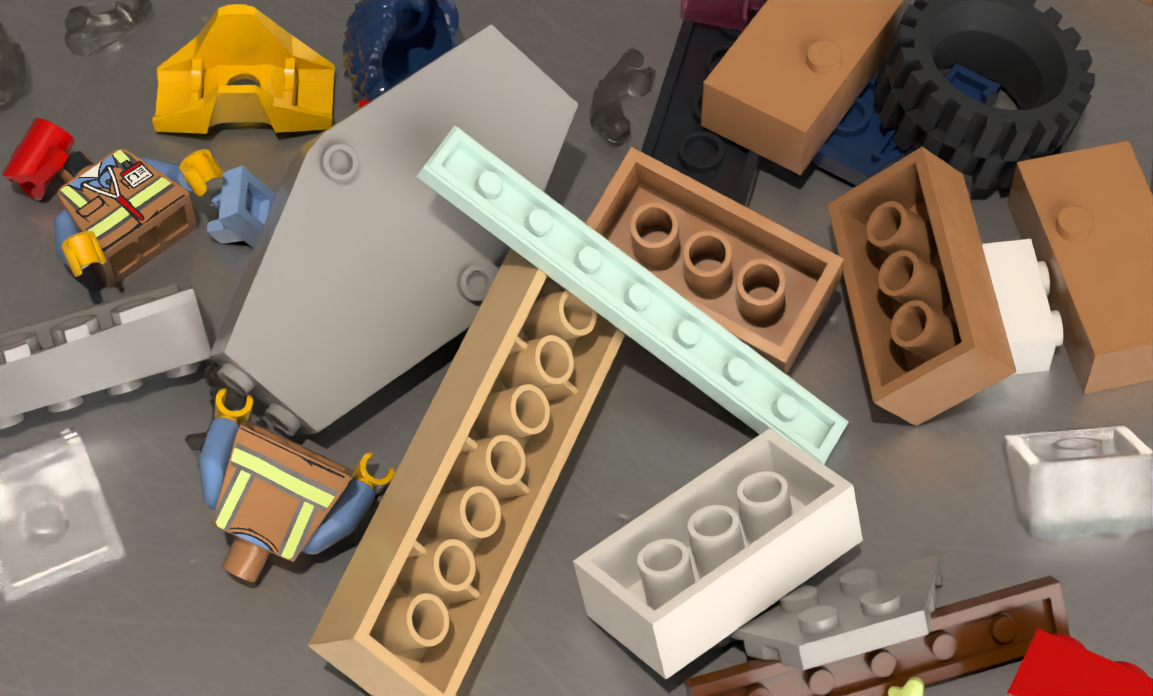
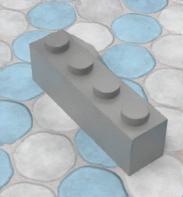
(100, 350)

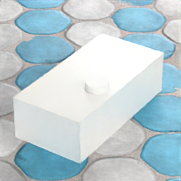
(718, 552)

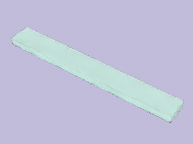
(629, 295)

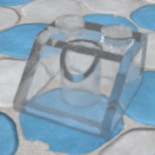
(1080, 482)
(51, 516)

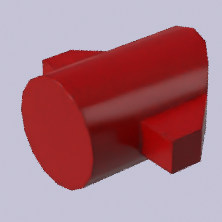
(39, 157)

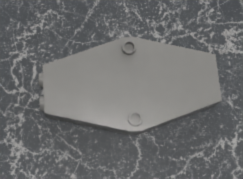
(367, 260)

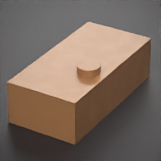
(797, 74)
(1095, 233)
(719, 255)
(920, 288)

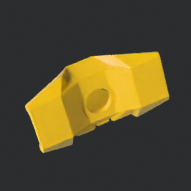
(236, 46)

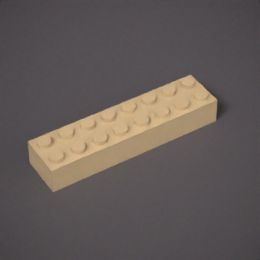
(469, 489)

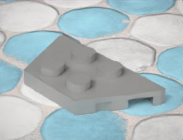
(845, 617)

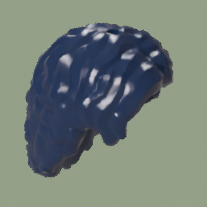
(395, 40)

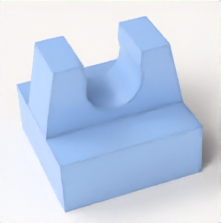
(241, 206)

